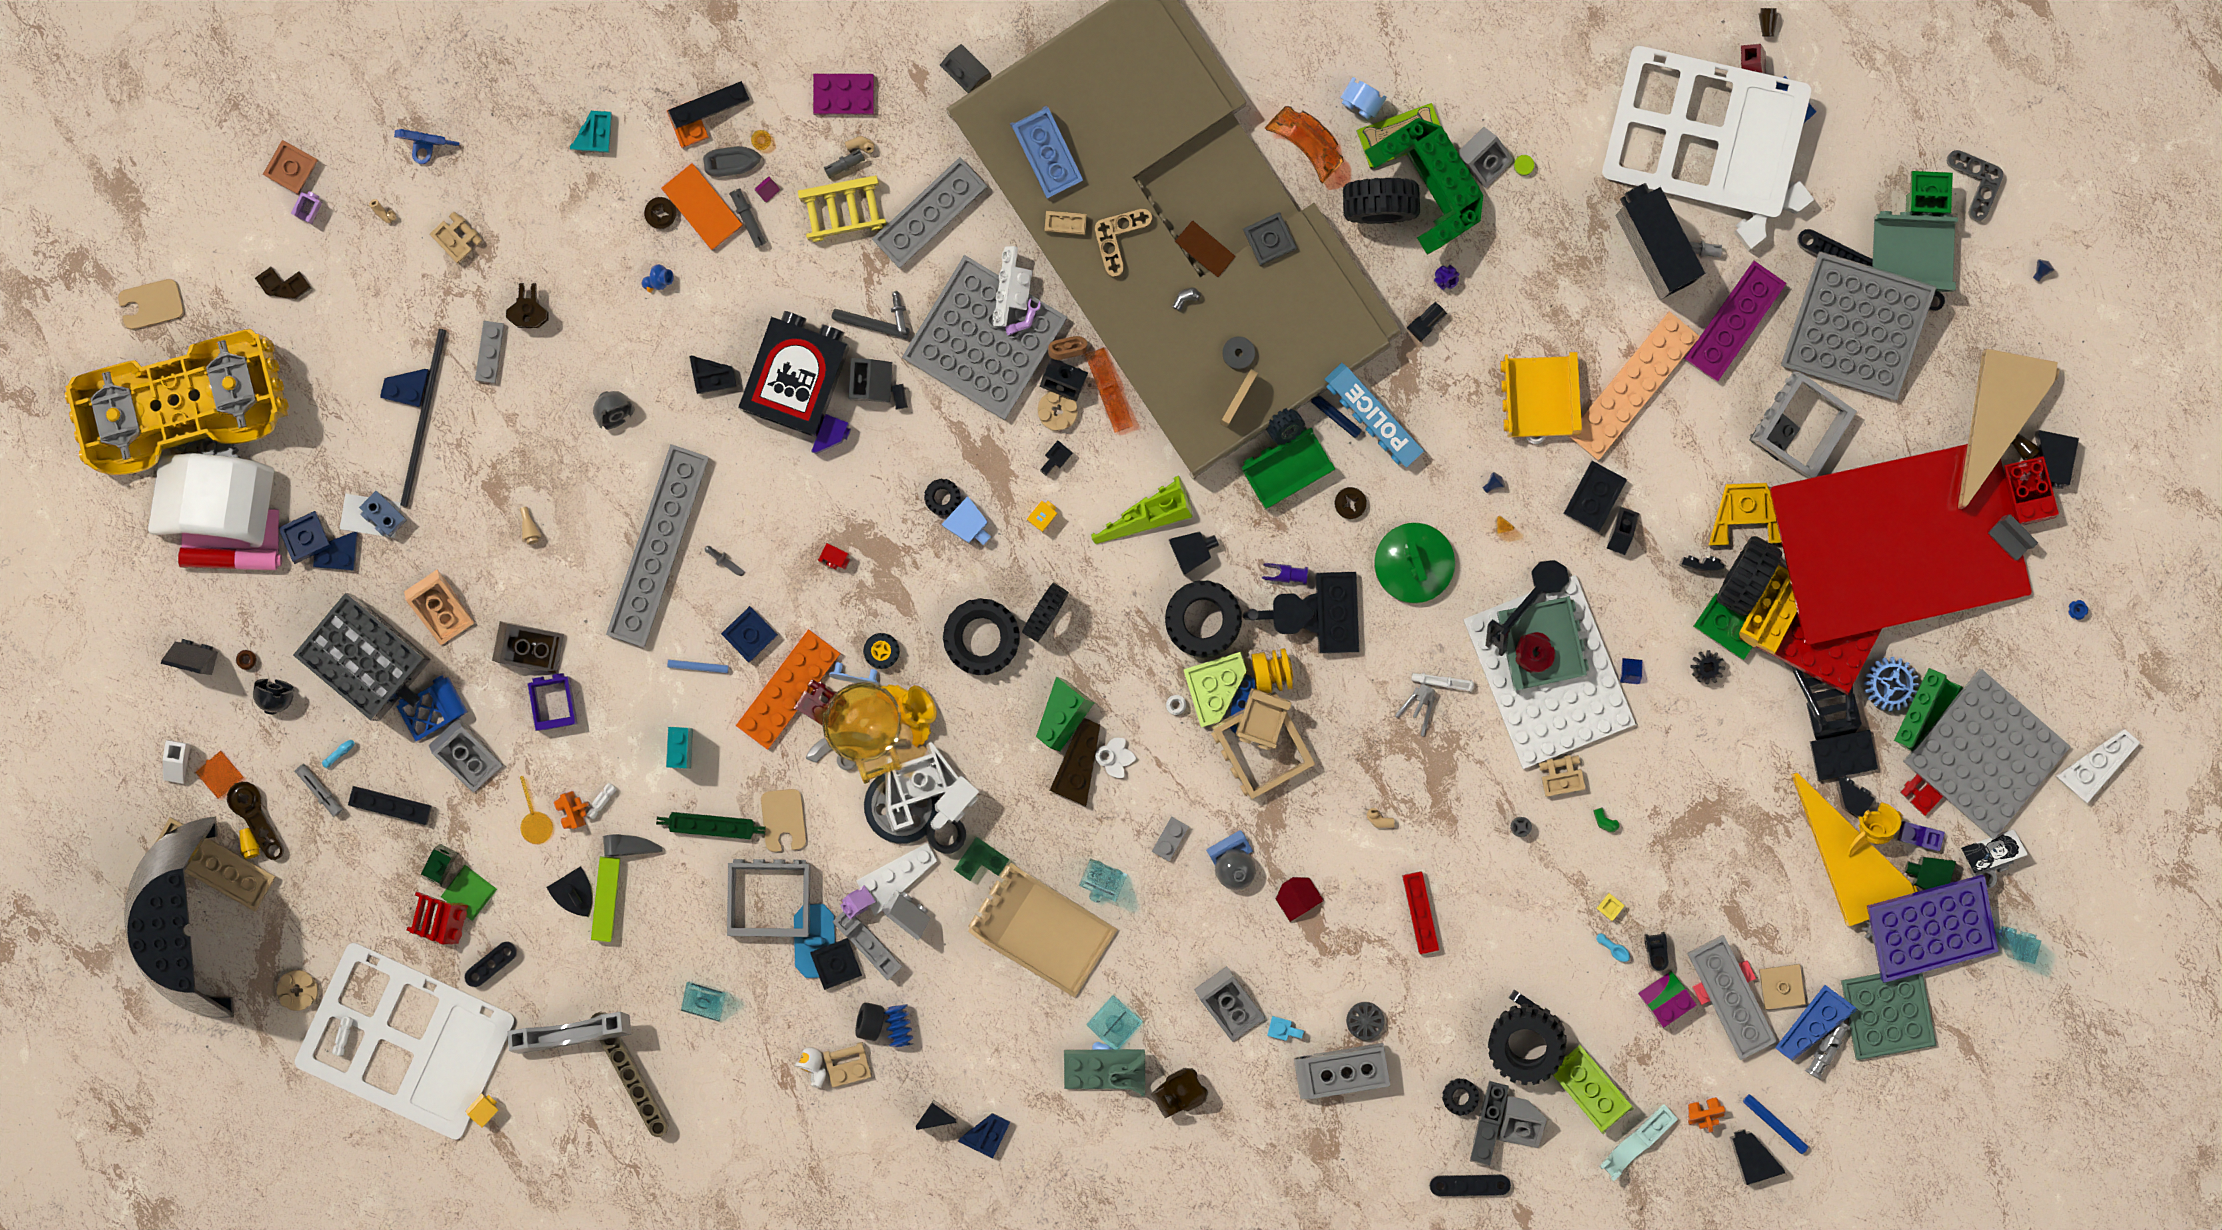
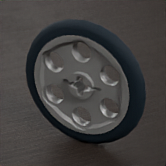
(880, 823)

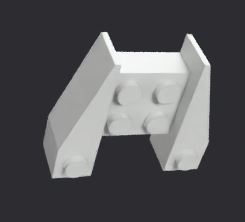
(915, 782)

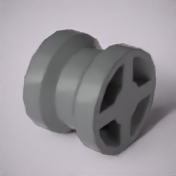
(1523, 824)

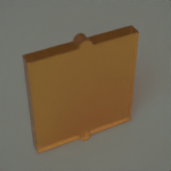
(219, 774)

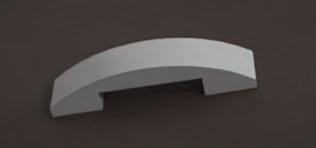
(868, 945)

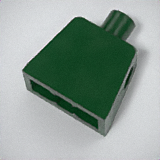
(438, 864)
(1930, 872)

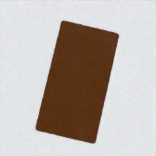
(1205, 248)

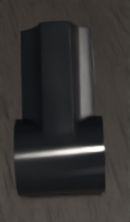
(1423, 324)

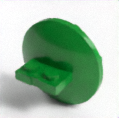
(1414, 562)

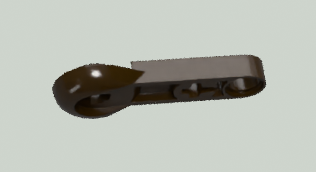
(253, 815)

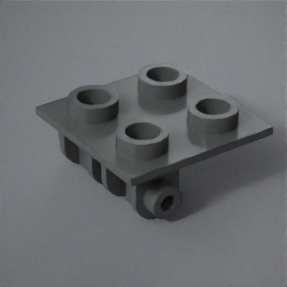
(1781, 435)

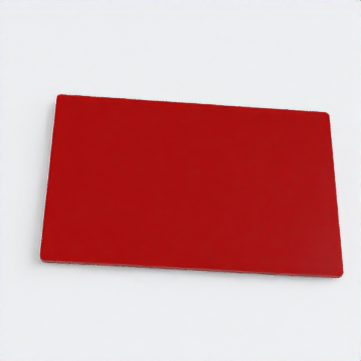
(1893, 545)

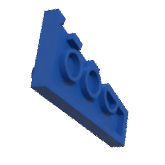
(1816, 1021)

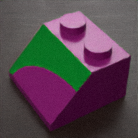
(1667, 999)

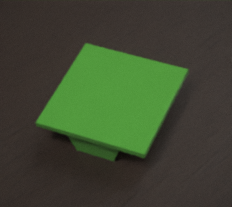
(470, 890)

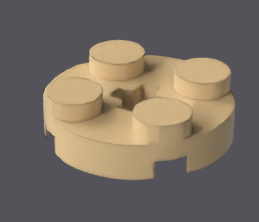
(1060, 421)
(305, 998)

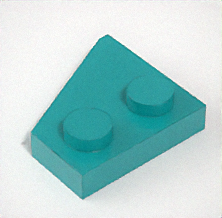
(595, 133)

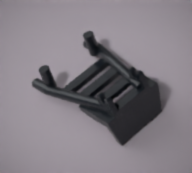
(1820, 727)

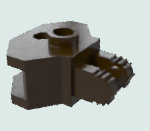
(527, 308)

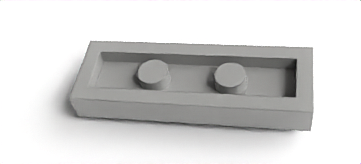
(489, 352)

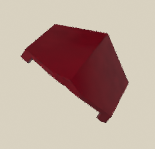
(1297, 897)

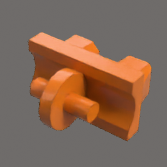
(574, 810)
(1714, 1111)

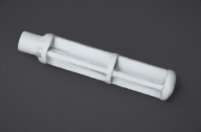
(1443, 681)

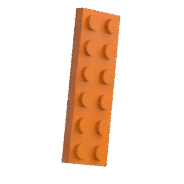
(777, 700)

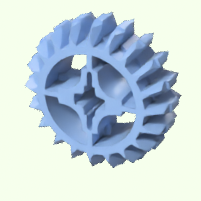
(1895, 677)

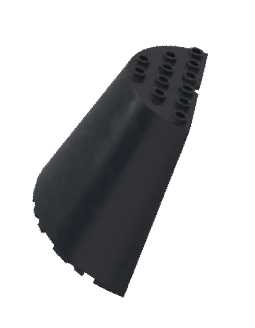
(157, 918)

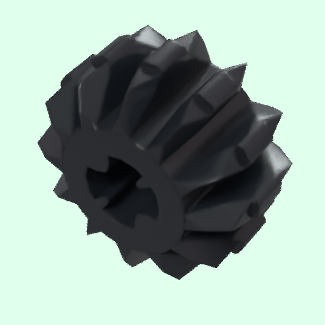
(1705, 660)

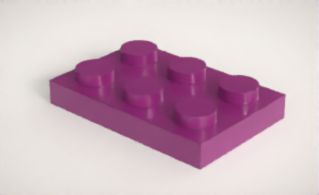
(843, 94)

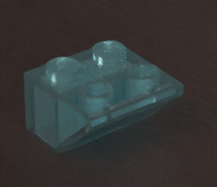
(2018, 946)

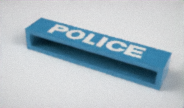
(1374, 415)

